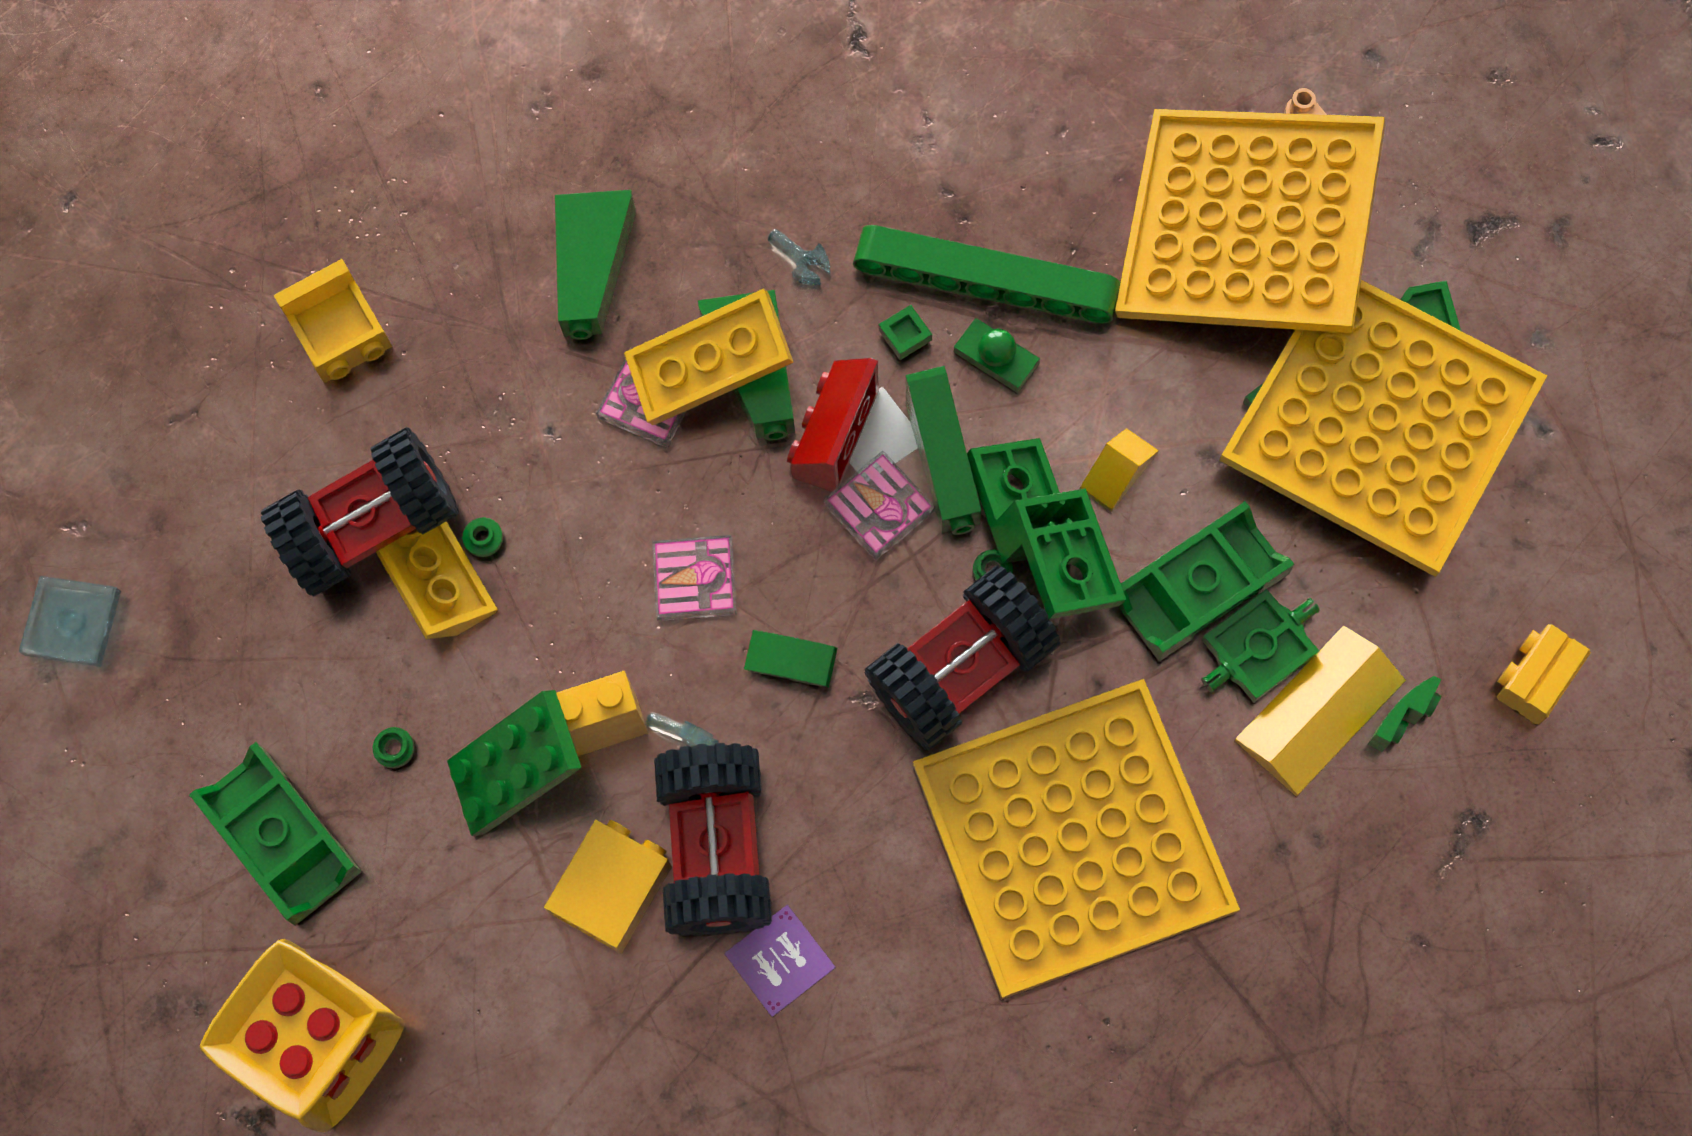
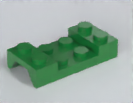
(1201, 581)
(276, 835)

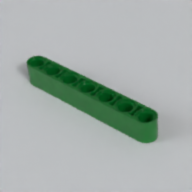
(987, 274)

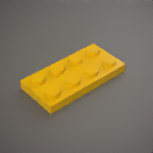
(708, 357)

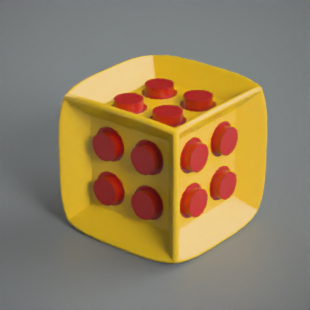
(301, 1036)

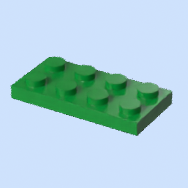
(514, 763)

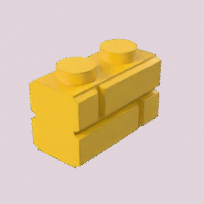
(1542, 674)

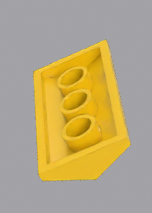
(437, 582)
(1321, 709)

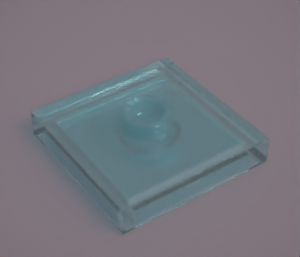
(70, 621)

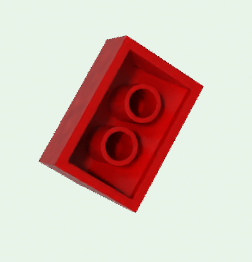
(835, 423)

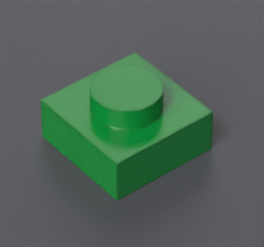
(905, 332)

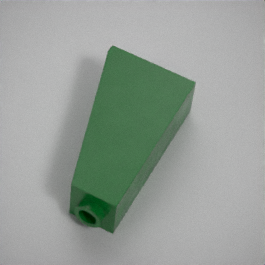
(589, 256)
(766, 398)
(942, 450)

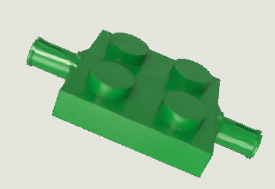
(1260, 645)

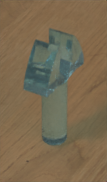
(801, 258)
(684, 732)

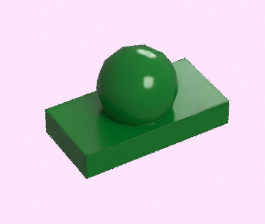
(996, 354)

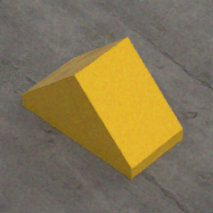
(1118, 468)

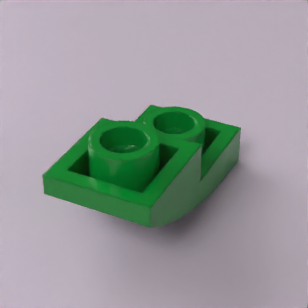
(790, 658)
(1411, 708)

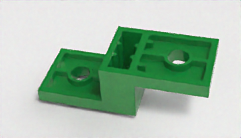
(1045, 528)

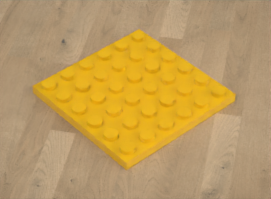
(1252, 219)
(1386, 426)
(1074, 838)

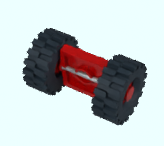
(359, 513)
(963, 657)
(712, 840)

